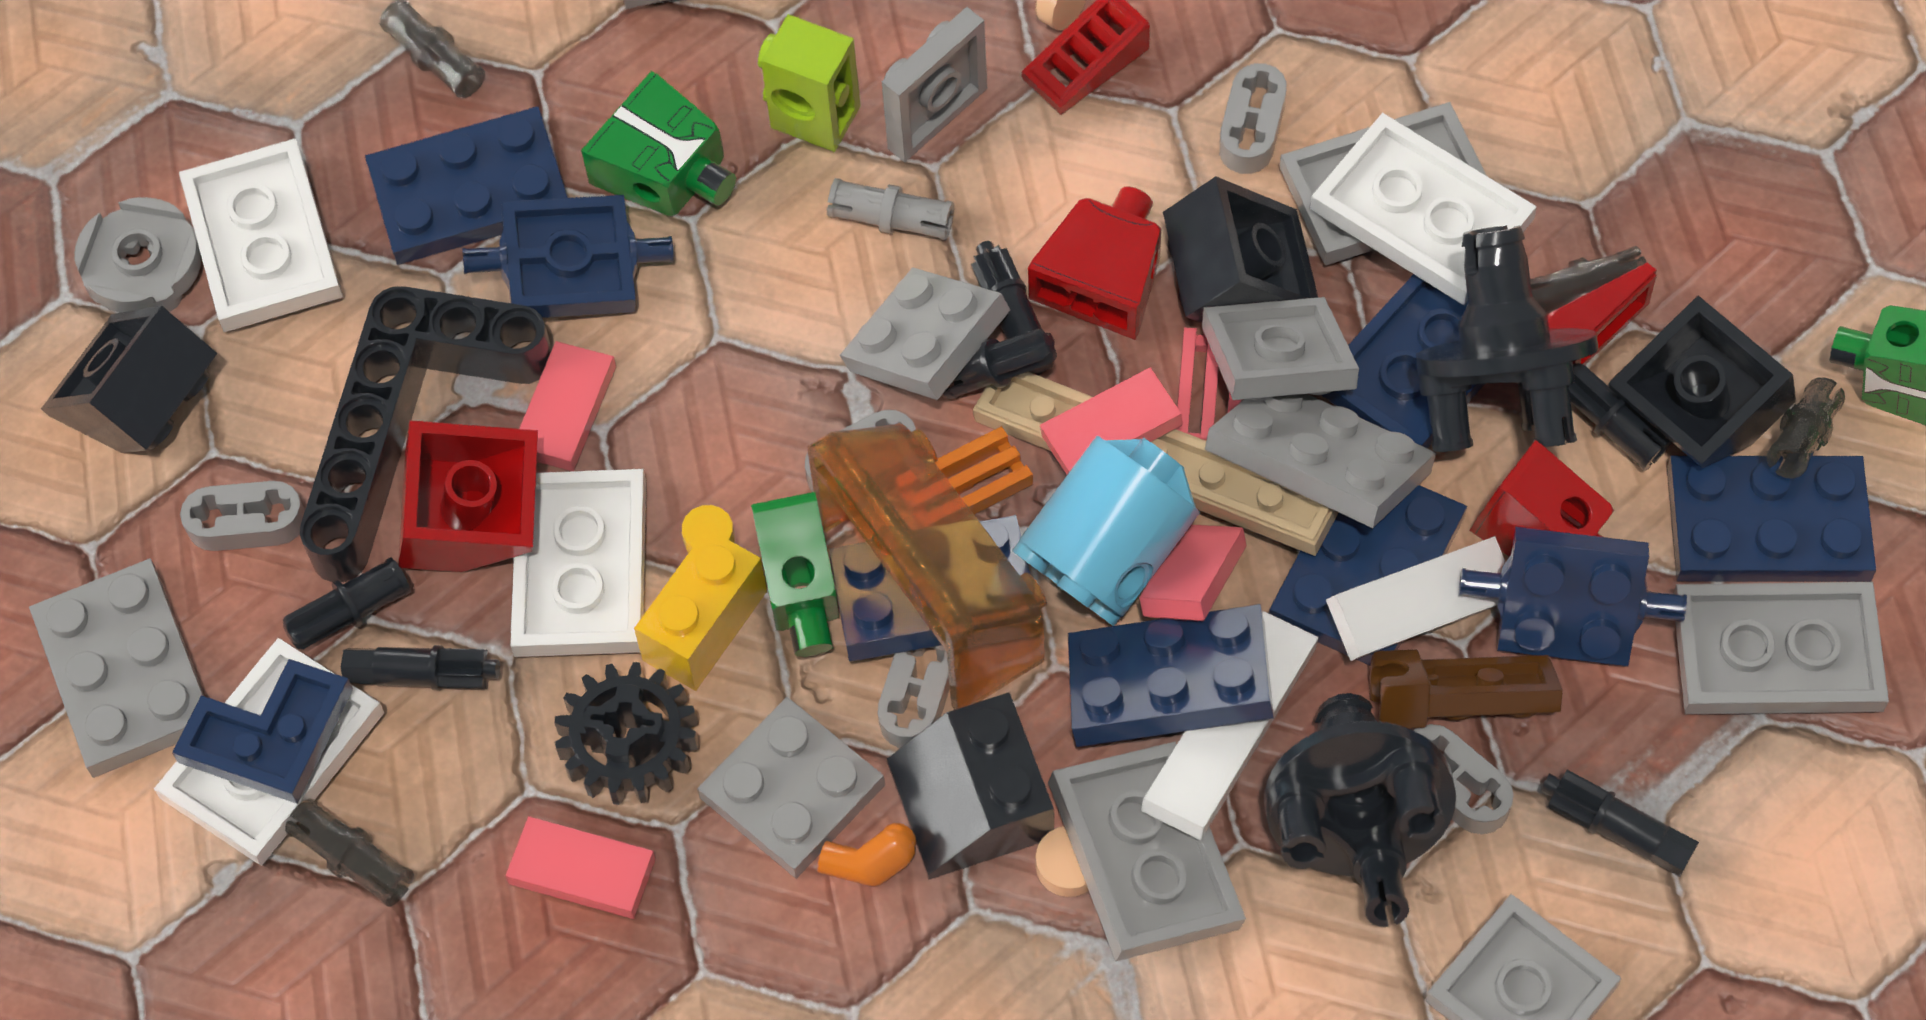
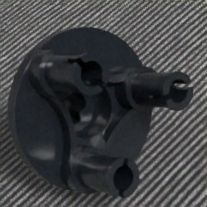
(1502, 341)
(1360, 801)

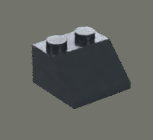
(1236, 249)
(132, 380)
(1706, 385)
(972, 787)

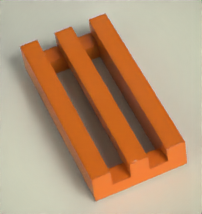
(973, 453)

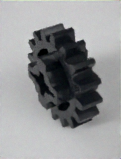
(651, 743)

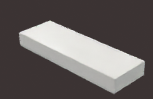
(1412, 600)

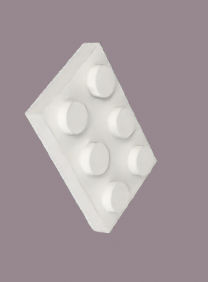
(1415, 203)
(260, 235)
(585, 568)
(247, 817)

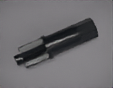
(998, 273)
(419, 667)
(1619, 821)

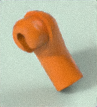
(874, 861)

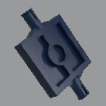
(569, 255)
(1572, 596)

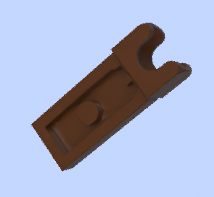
(1461, 687)

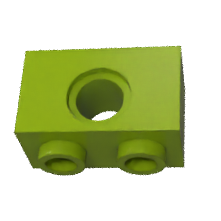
(810, 82)

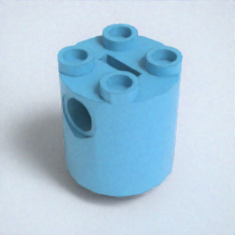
(1111, 524)

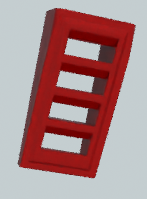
(1115, 26)
(1608, 307)

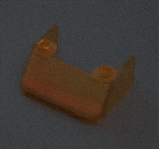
(934, 553)

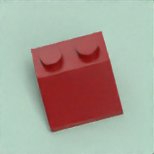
(466, 495)

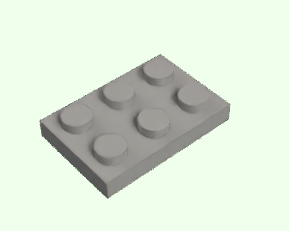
(1310, 166)
(1322, 453)
(1781, 648)
(119, 666)
(1142, 874)

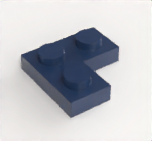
(270, 749)

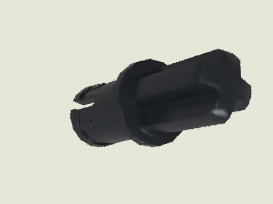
(1000, 361)
(1616, 418)
(346, 604)

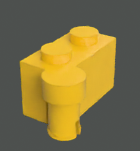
(702, 600)

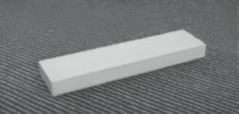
(1212, 758)

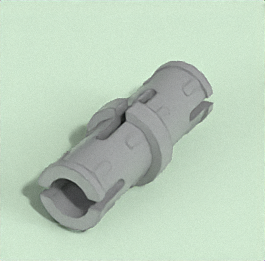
(890, 209)

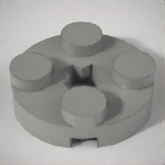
(158, 280)

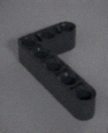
(391, 404)

